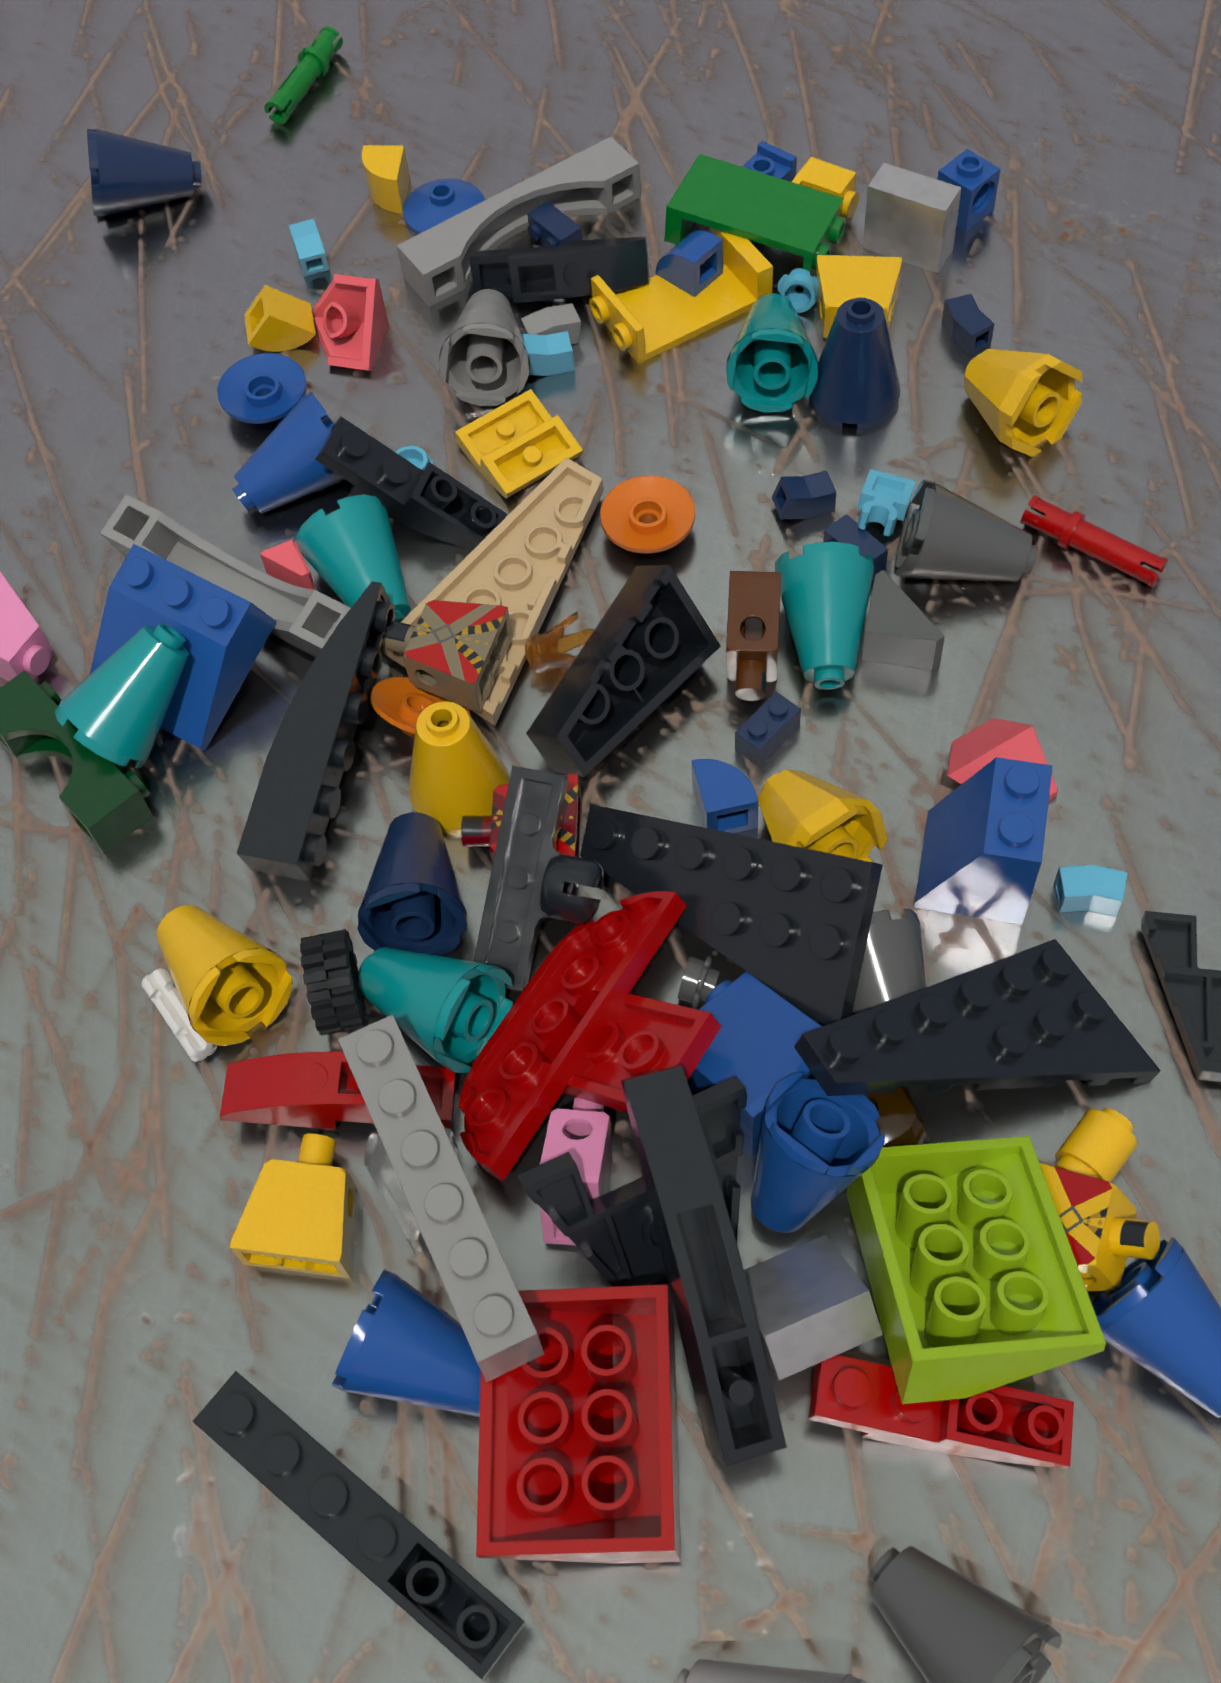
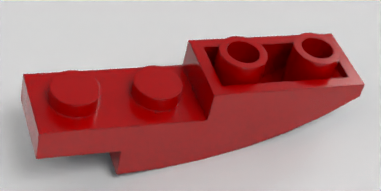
(312, 1091)
(991, 1426)

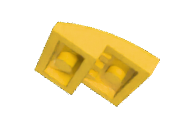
(517, 443)

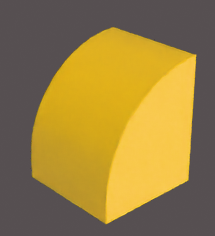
(386, 175)
(278, 321)

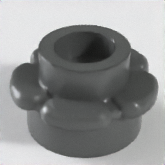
(697, 981)

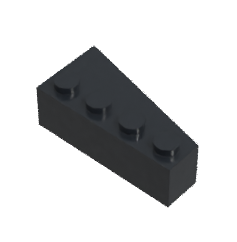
(623, 672)

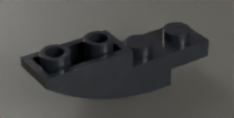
(561, 269)
(412, 496)

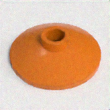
(647, 514)
(402, 702)

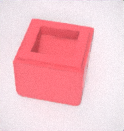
(288, 565)

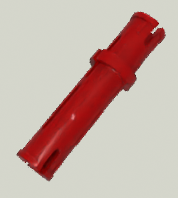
(1092, 540)

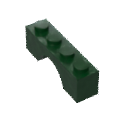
(98, 794)

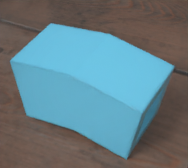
(309, 247)
(549, 353)
(1090, 889)

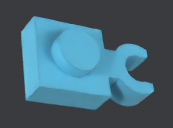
(884, 500)

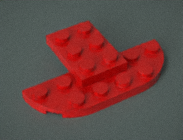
(580, 1032)

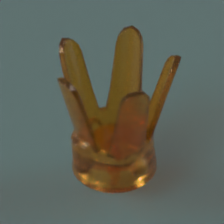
(549, 649)

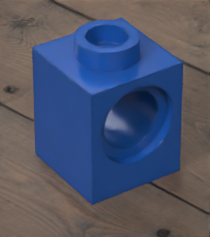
(978, 187)

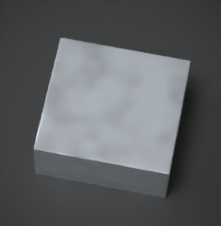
(911, 217)
(809, 1306)

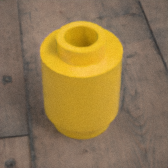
(1098, 1145)

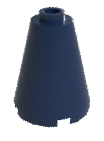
(137, 173)
(857, 368)
(413, 891)

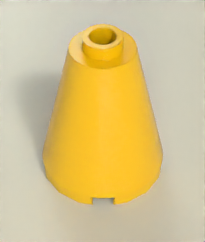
(453, 767)
(222, 975)

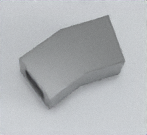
(554, 320)

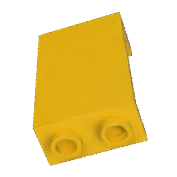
(661, 316)

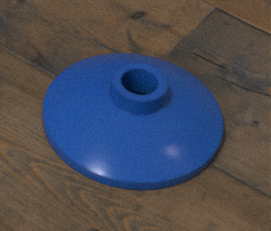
(438, 202)
(261, 388)

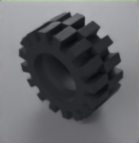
(332, 982)

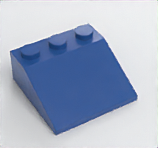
(219, 630)

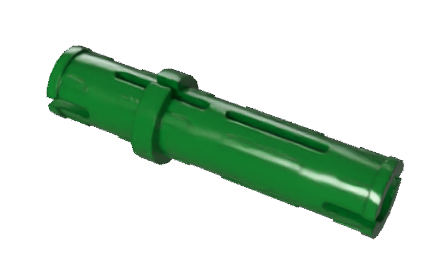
(311, 65)

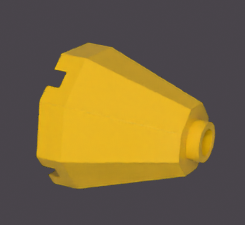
(1023, 396)
(820, 816)

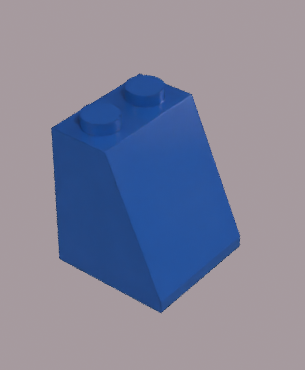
(986, 843)
(752, 1046)

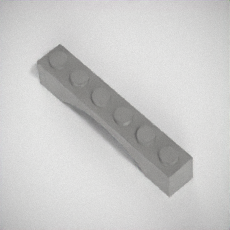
(583, 184)
(302, 614)
(441, 1200)

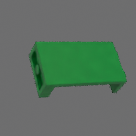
(755, 209)

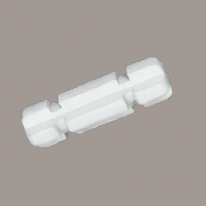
(165, 997)

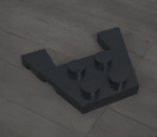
(1191, 991)
(618, 1227)

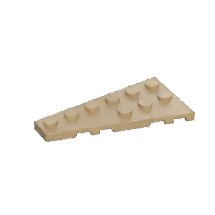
(522, 566)

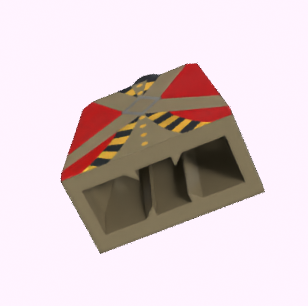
(454, 649)

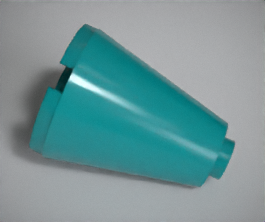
(772, 357)
(355, 549)
(826, 608)
(127, 696)
(438, 1001)

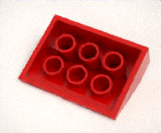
(586, 1435)

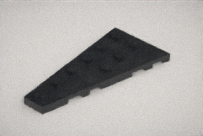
(766, 905)
(993, 1027)

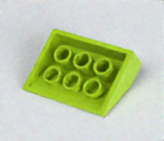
(969, 1267)

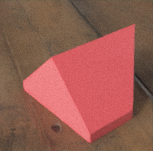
(351, 321)
(993, 740)

